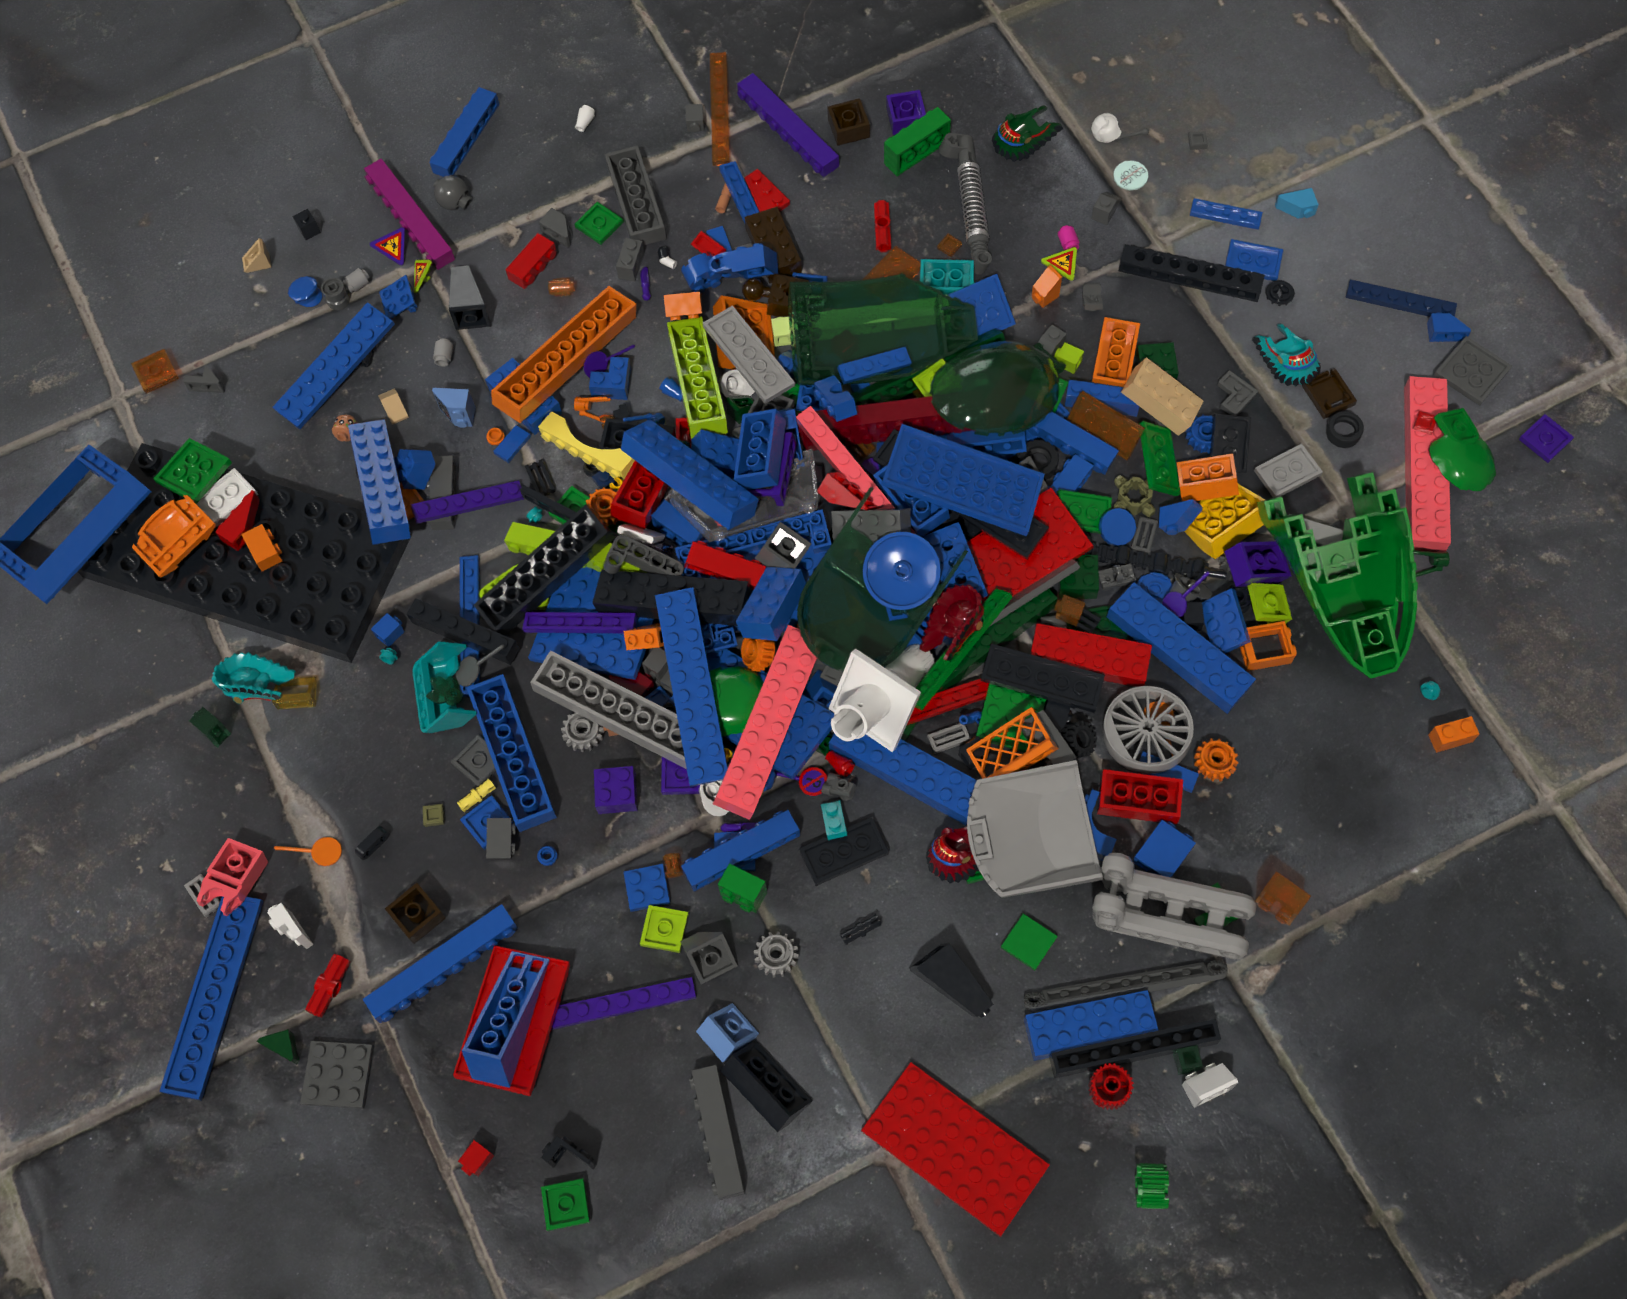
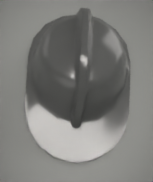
(1183, 583)

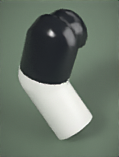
(664, 259)

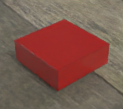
(1425, 422)

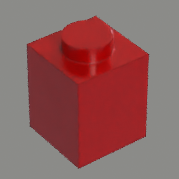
(475, 1159)

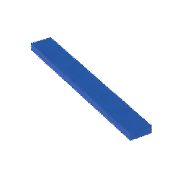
(468, 597)

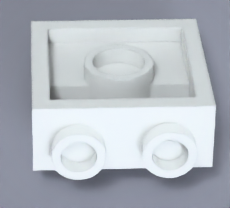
(287, 924)

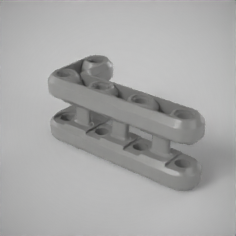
(1126, 917)

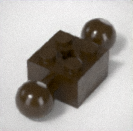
(778, 293)

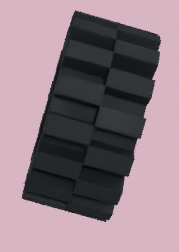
(1086, 738)

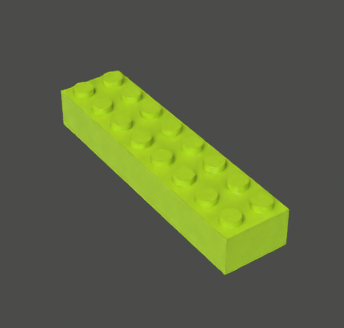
(697, 376)

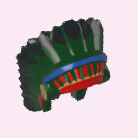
(1021, 135)

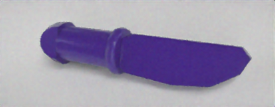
(645, 283)
(737, 826)

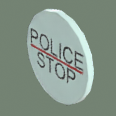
(1130, 175)

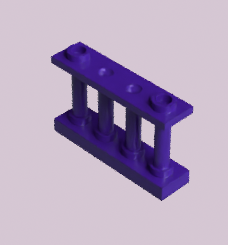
(780, 491)

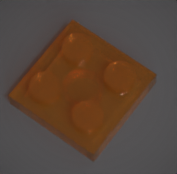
(154, 371)

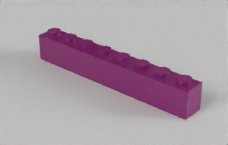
(409, 214)

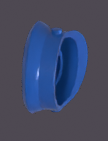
(305, 291)

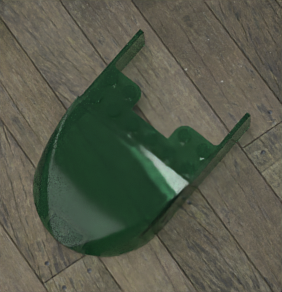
(842, 615)

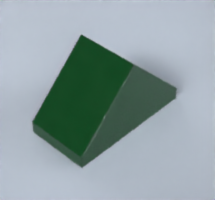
(738, 406)
(281, 1043)

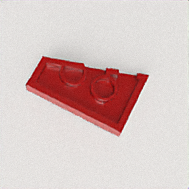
(765, 193)

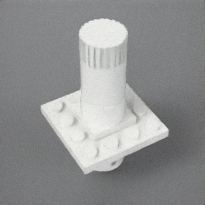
(878, 698)

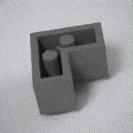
(657, 668)

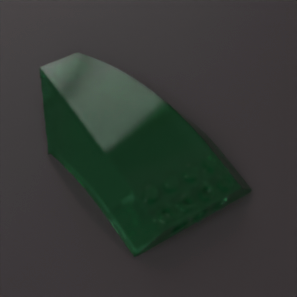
(869, 317)

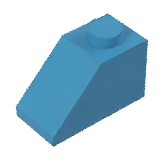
(1298, 203)

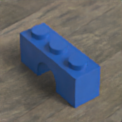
(838, 403)

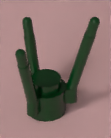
(1438, 559)

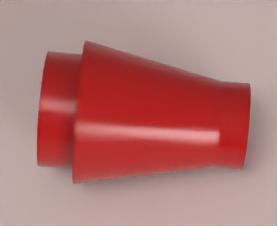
(841, 764)

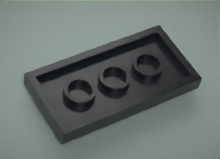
(837, 856)

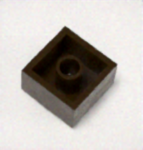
(848, 122)
(415, 913)

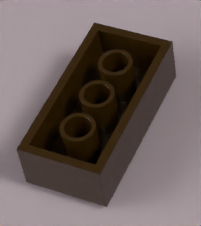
(770, 230)

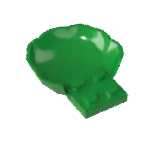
(1462, 452)
(735, 696)

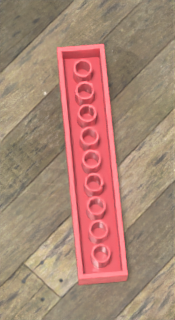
(1424, 483)
(766, 726)

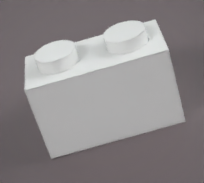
(1208, 1084)

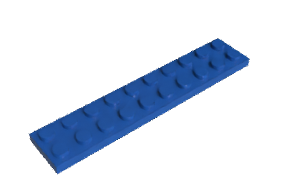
(692, 686)
(210, 1000)

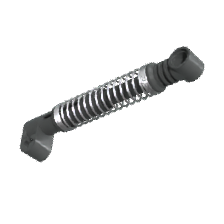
(968, 173)

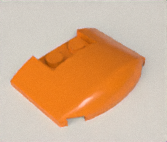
(172, 534)

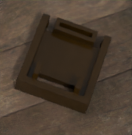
(1326, 391)

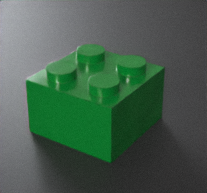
(742, 888)

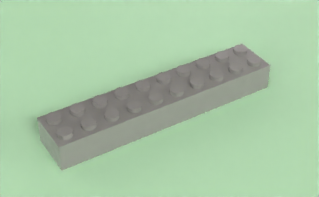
(610, 706)

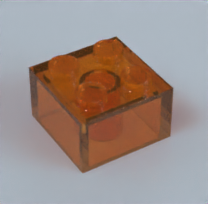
(1282, 899)

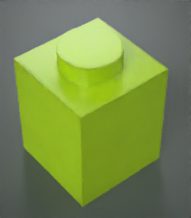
(1070, 357)

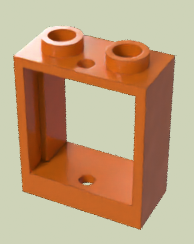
(1284, 634)

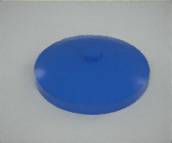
(901, 571)

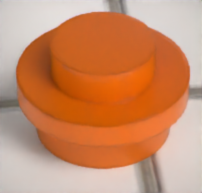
(495, 436)

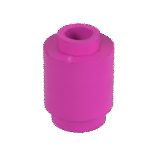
(1068, 237)

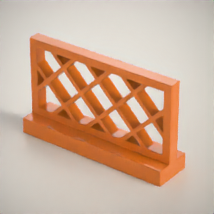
(1025, 760)

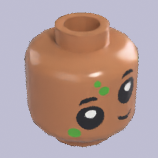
(340, 427)

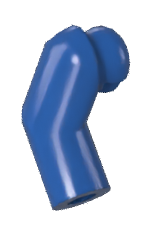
(970, 718)

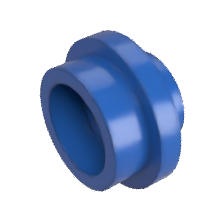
(547, 850)

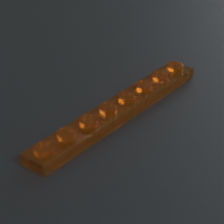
(719, 109)

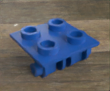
(398, 297)

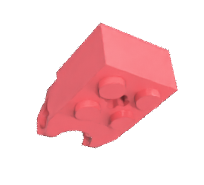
(232, 875)

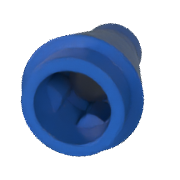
(671, 388)

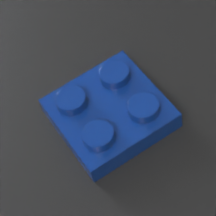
(646, 887)

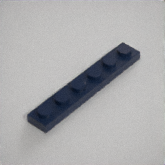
(1398, 299)

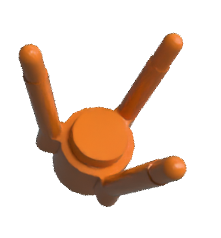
(583, 404)

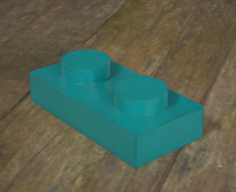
(834, 820)

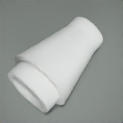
(585, 116)

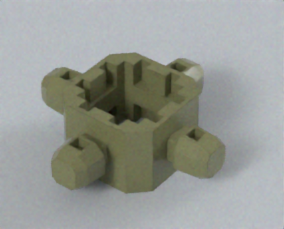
(1124, 502)

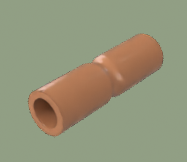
(723, 200)

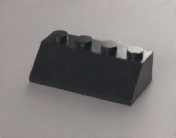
(766, 1085)

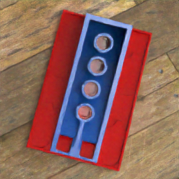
(512, 1020)

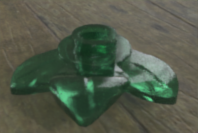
(444, 691)

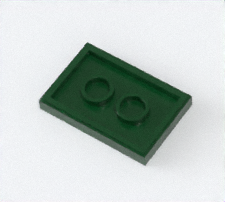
(1105, 627)

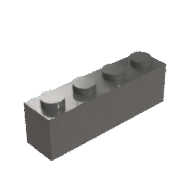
(442, 484)

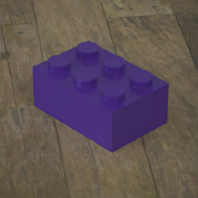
(1257, 563)

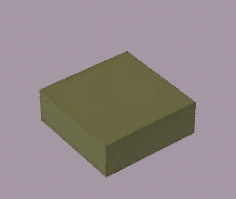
(433, 815)

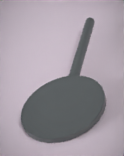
(470, 668)

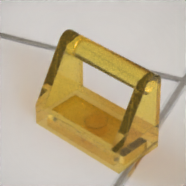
(297, 700)

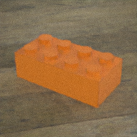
(1115, 352)

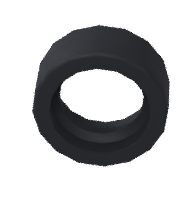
(1346, 417)

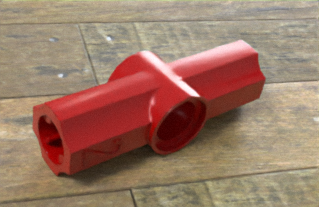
(882, 226)
(327, 985)

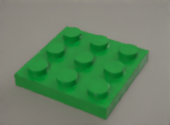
(192, 470)
(1001, 707)

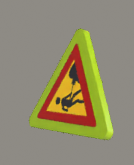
(1063, 262)
(420, 271)

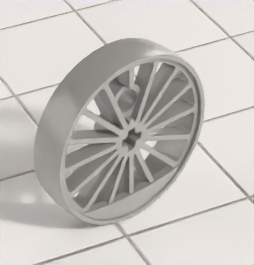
(1114, 741)

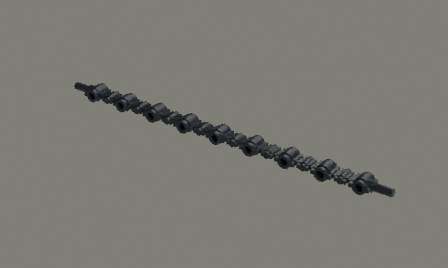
(1123, 555)

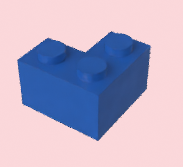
(612, 383)
(414, 468)

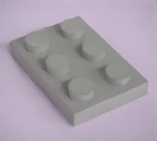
(1288, 471)

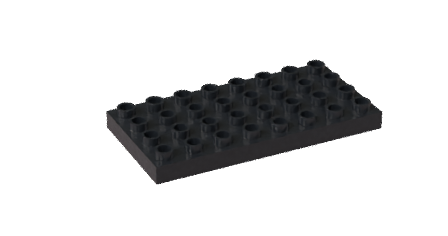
(312, 599)

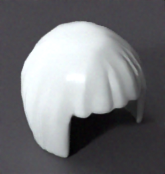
(1105, 128)

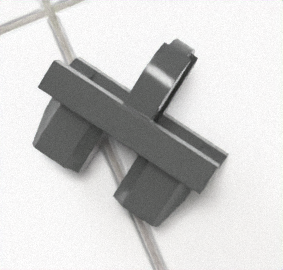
(1124, 576)

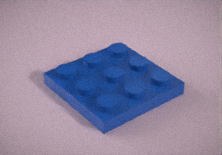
(989, 304)

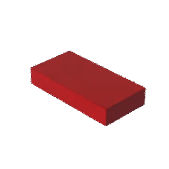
(707, 245)

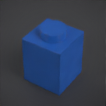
(388, 629)

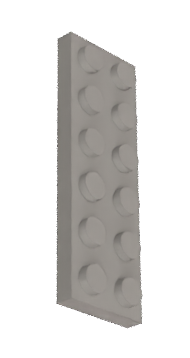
(748, 354)

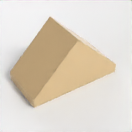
(256, 257)
(393, 406)

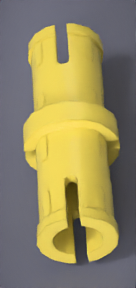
(476, 795)

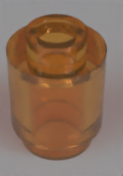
(561, 287)

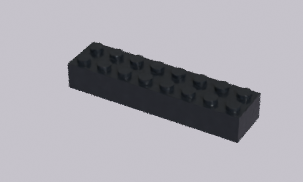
(544, 570)
(634, 592)

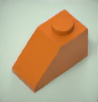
(1047, 287)

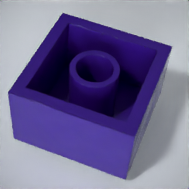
(904, 109)
(615, 790)

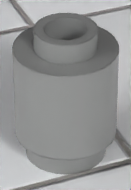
(356, 280)
(442, 352)

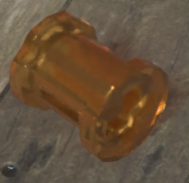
(672, 865)

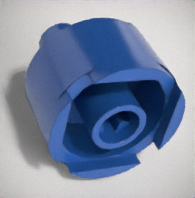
(698, 273)

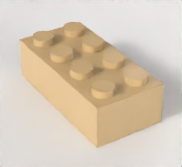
(1162, 396)

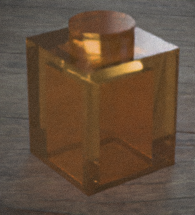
(1069, 609)

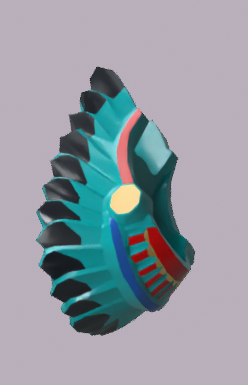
(1291, 359)
(248, 676)

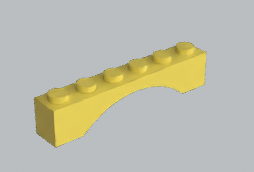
(613, 461)

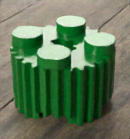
(1152, 1186)

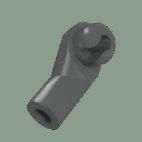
(1051, 620)

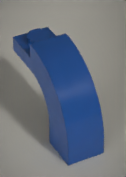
(1103, 843)

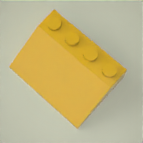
(1225, 522)

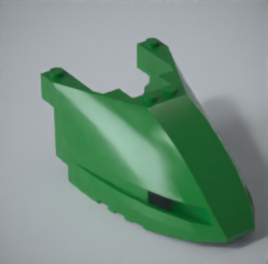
(1356, 580)

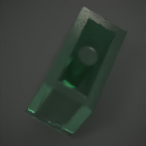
(209, 727)

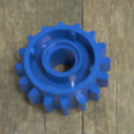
(1195, 433)

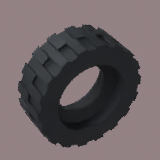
(1048, 451)

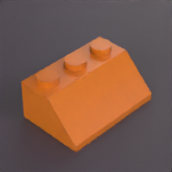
(1208, 478)

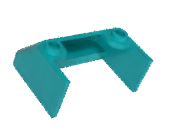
(442, 662)

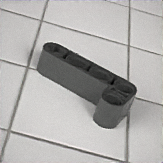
(644, 563)

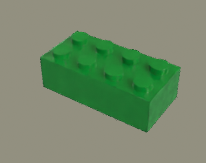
(916, 141)

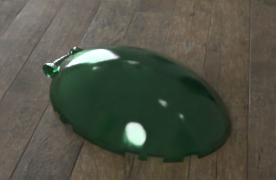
(997, 387)

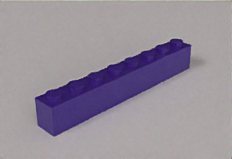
(788, 125)

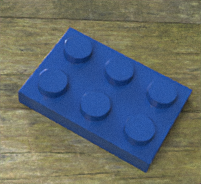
(1225, 621)

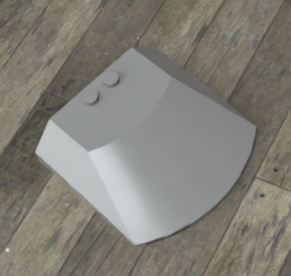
(1032, 830)

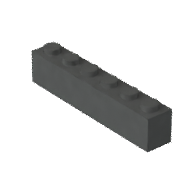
(718, 1133)

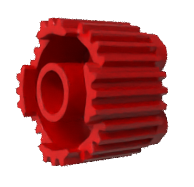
(1102, 1095)

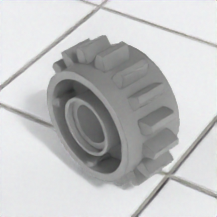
(581, 740)
(771, 944)

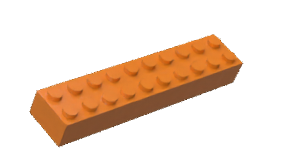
(563, 354)

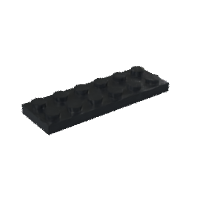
(1042, 678)

